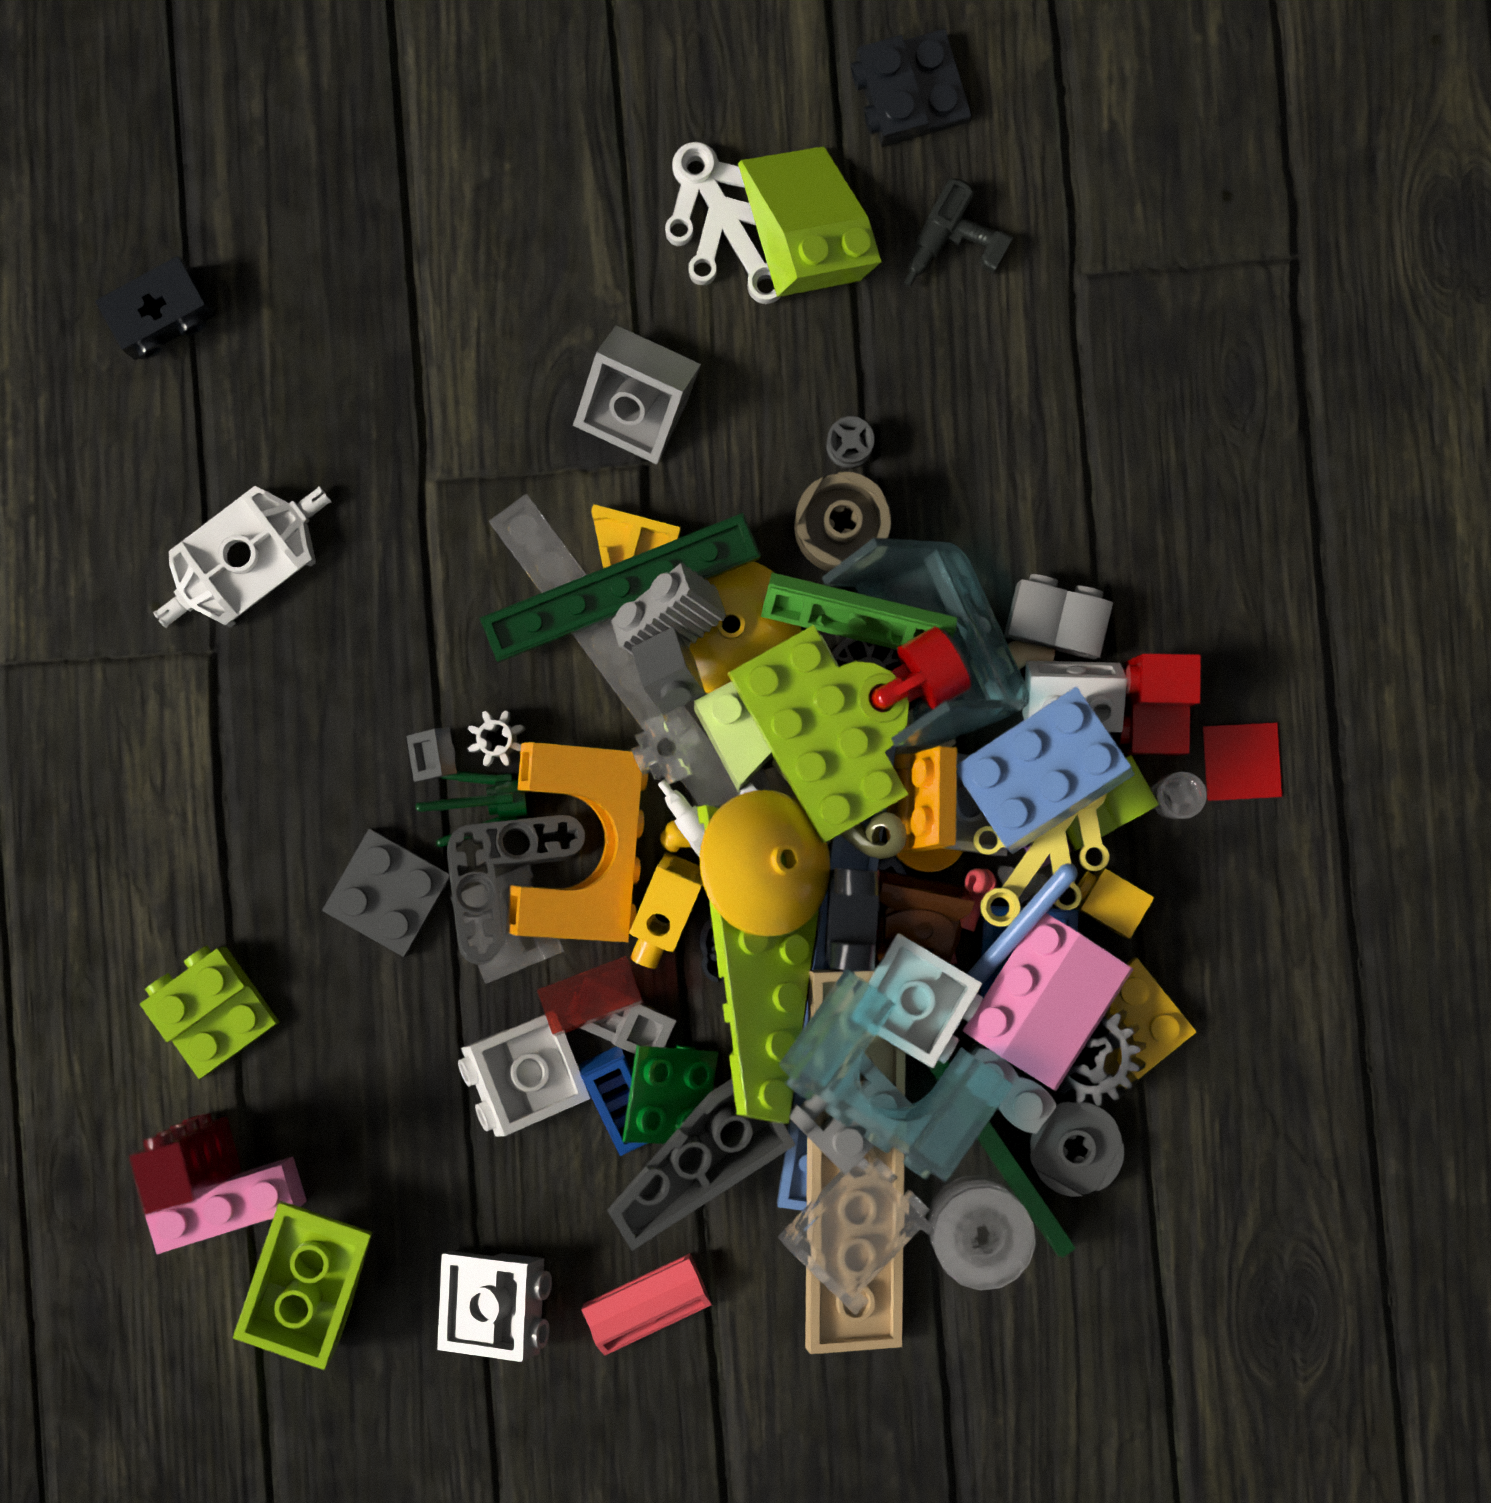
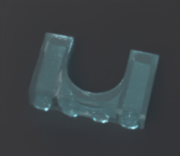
(930, 1132)

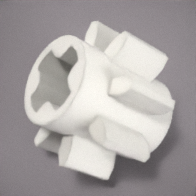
(493, 726)

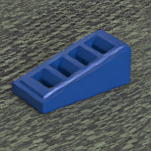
(600, 1066)

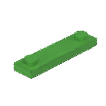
(848, 613)

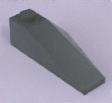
(696, 1165)

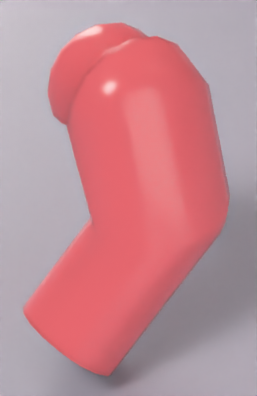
(978, 883)

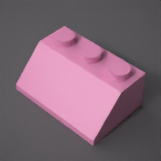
(1048, 1000)

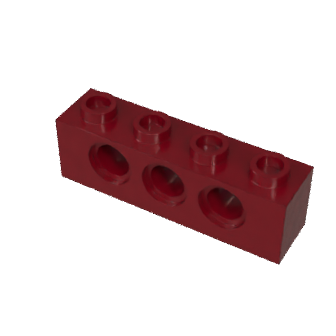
(184, 1162)

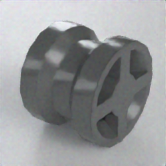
(855, 435)

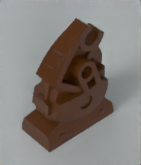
(922, 912)

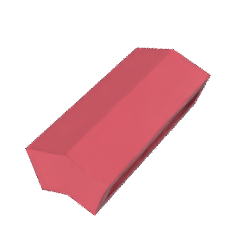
(646, 1304)

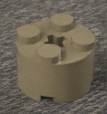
(833, 497)

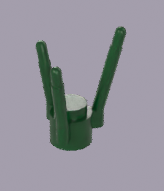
(501, 799)

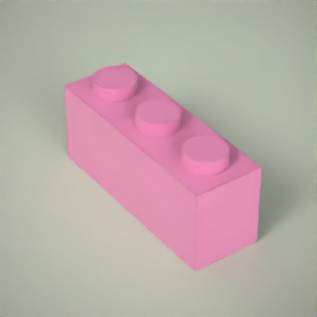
(230, 1206)

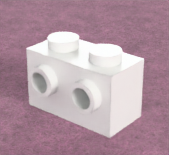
(1099, 682)

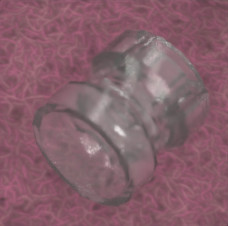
(1187, 795)

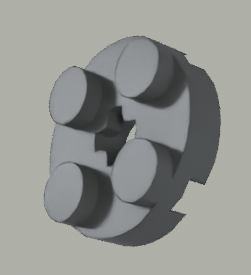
(1082, 1173)

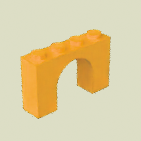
(602, 902)

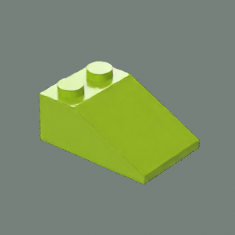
(808, 221)
(303, 1285)

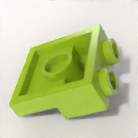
(208, 1009)

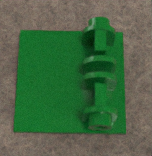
(666, 1090)

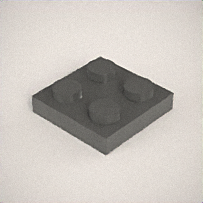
(387, 892)

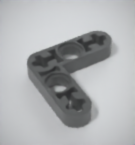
(494, 856)

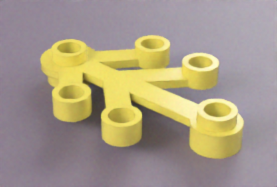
(1053, 843)

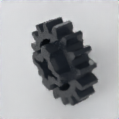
(1104, 1067)

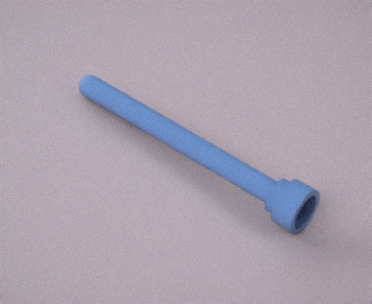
(1023, 923)

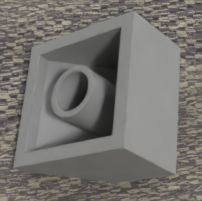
(635, 394)

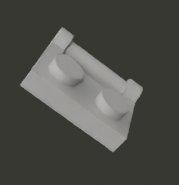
(840, 1143)

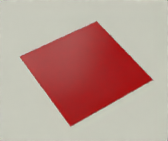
(1242, 761)

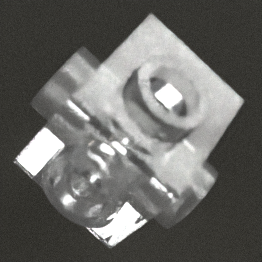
(673, 767)

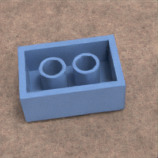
(1044, 770)

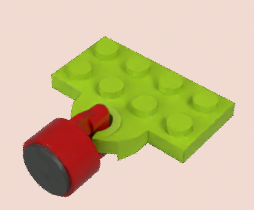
(838, 722)

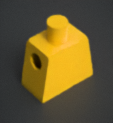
(672, 894)

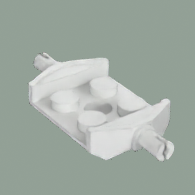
(278, 548)

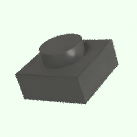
(431, 754)

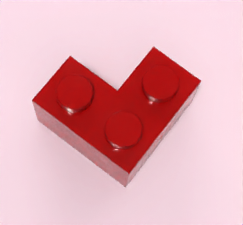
(1159, 703)

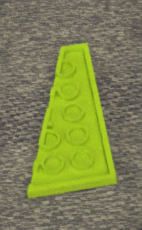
(764, 1005)

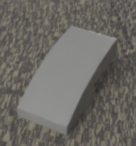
(634, 1027)

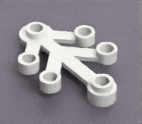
(722, 214)

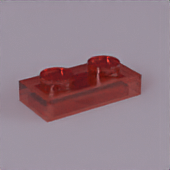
(590, 996)

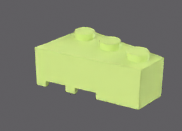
(734, 732)

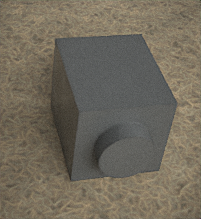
(668, 671)

